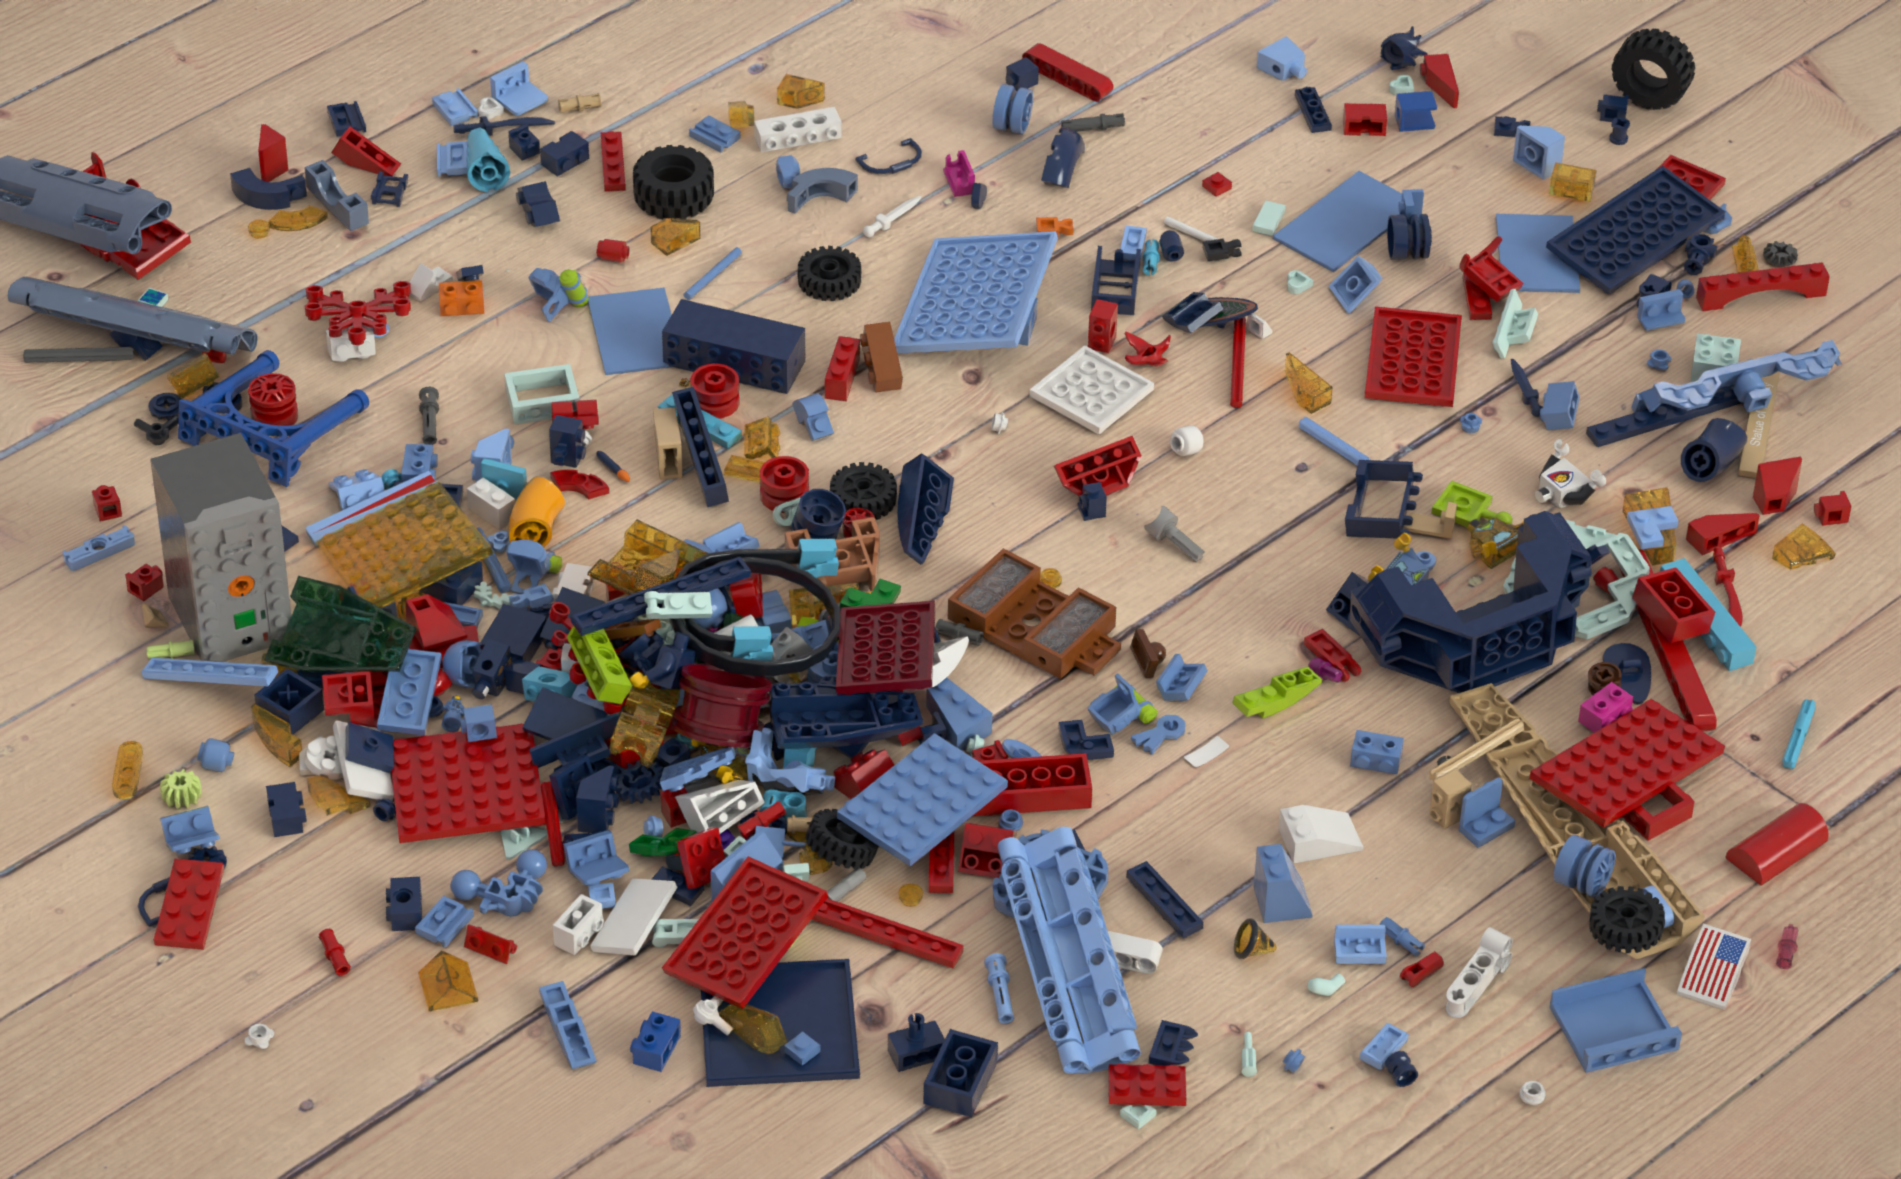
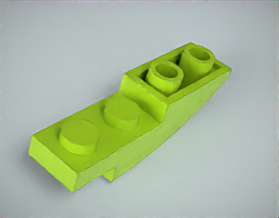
(1279, 695)

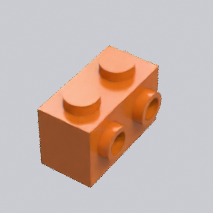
(461, 298)

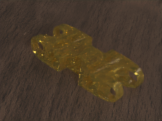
(640, 730)

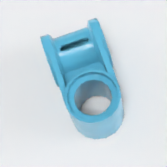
(793, 802)

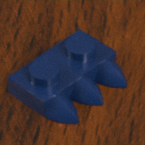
(1170, 1043)

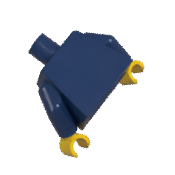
(668, 664)

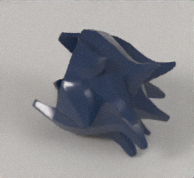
(1401, 49)

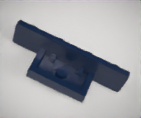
(584, 740)

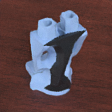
(792, 778)

